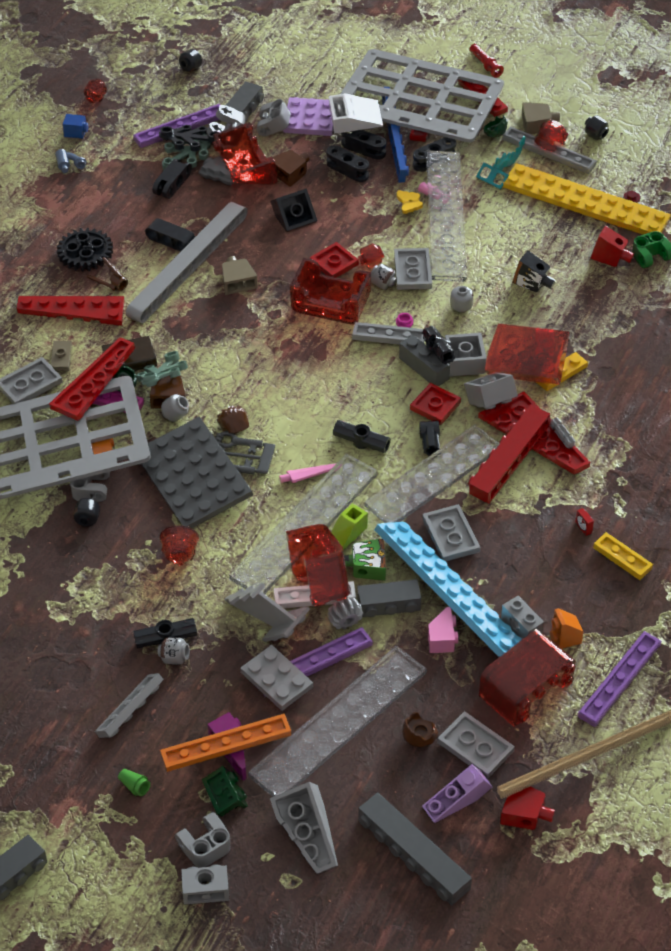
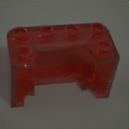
(329, 296)
(320, 561)
(525, 675)

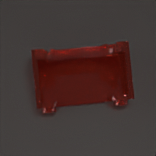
(244, 156)

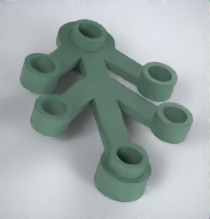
(203, 153)
(170, 367)

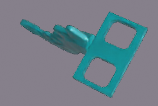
(500, 163)

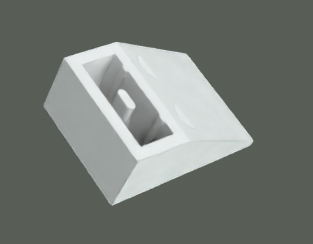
(353, 113)

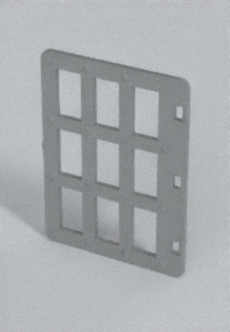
(429, 122)
(80, 468)

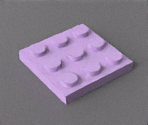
(309, 117)

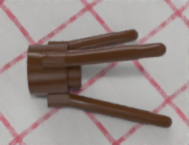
(117, 280)

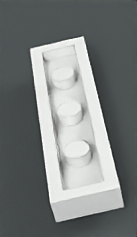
(300, 596)

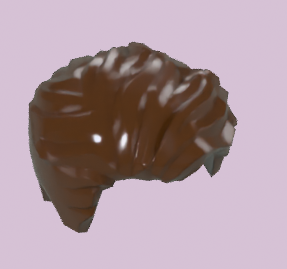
(233, 419)
(419, 731)

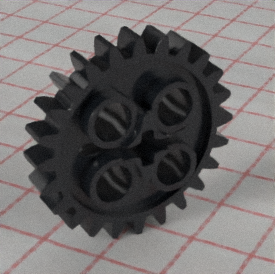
(84, 249)

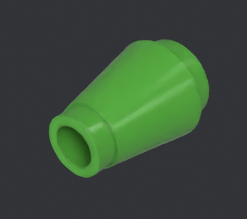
(135, 782)

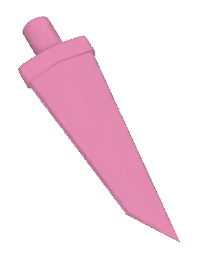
(301, 474)

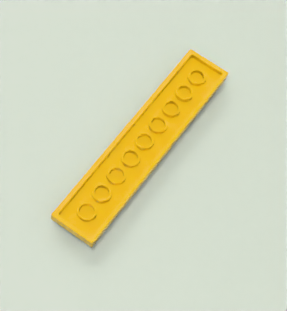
(585, 200)

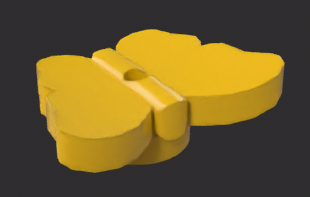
(409, 201)

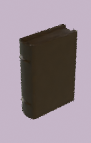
(141, 356)

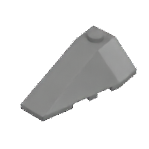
(305, 820)

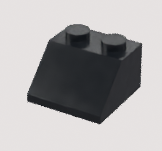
(294, 210)

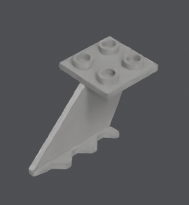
(265, 609)

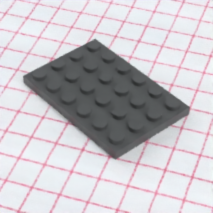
(194, 474)

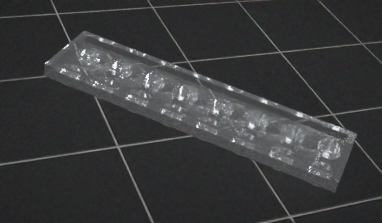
(432, 476)

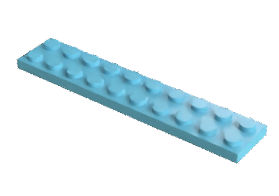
(449, 586)

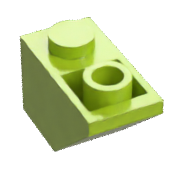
(350, 525)

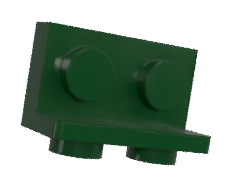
(224, 791)

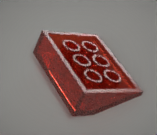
(528, 353)

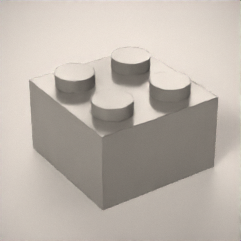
(469, 354)
(491, 390)

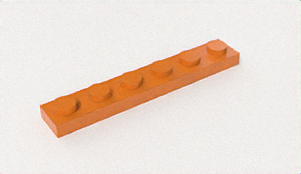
(225, 742)

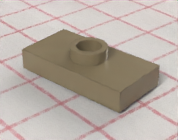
(61, 355)

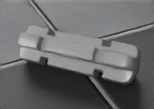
(562, 432)

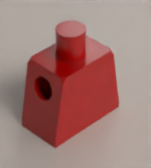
(611, 248)
(525, 809)

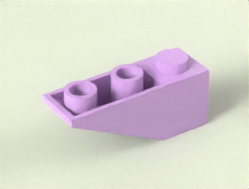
(457, 794)

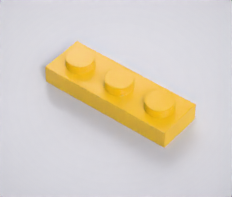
(572, 365)
(623, 556)

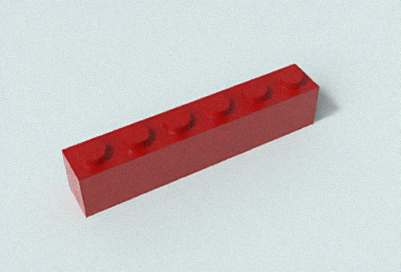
(509, 453)

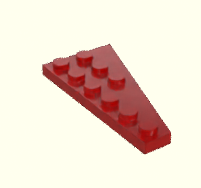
(549, 443)

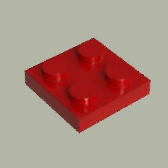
(335, 260)
(435, 403)

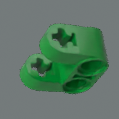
(650, 245)

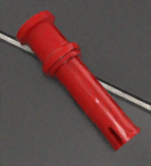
(490, 64)

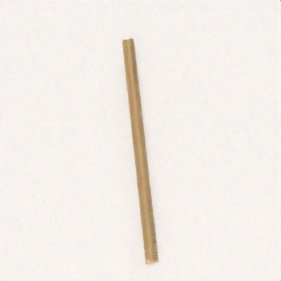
(584, 754)

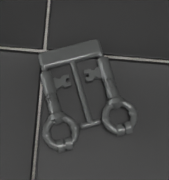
(265, 458)

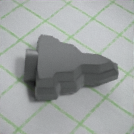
(216, 170)

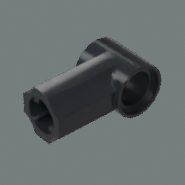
(430, 436)

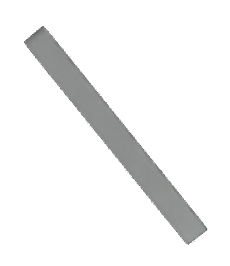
(186, 262)

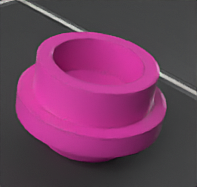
(404, 320)

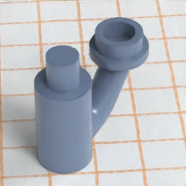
(63, 162)

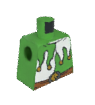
(368, 560)

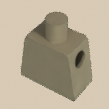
(535, 115)
(238, 276)

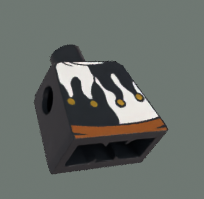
(532, 273)

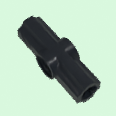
(439, 345)
(361, 436)
(164, 629)

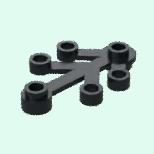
(188, 135)

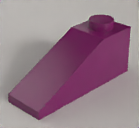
(237, 758)

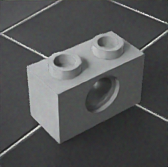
(521, 617)
(215, 891)

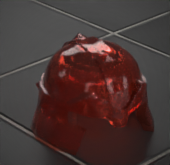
(549, 133)
(179, 544)

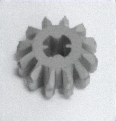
(345, 613)

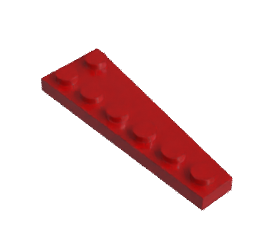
(101, 308)
(89, 384)

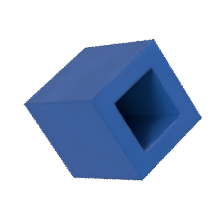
(75, 126)

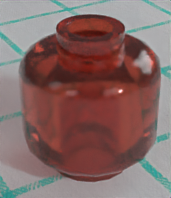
(95, 90)
(371, 255)

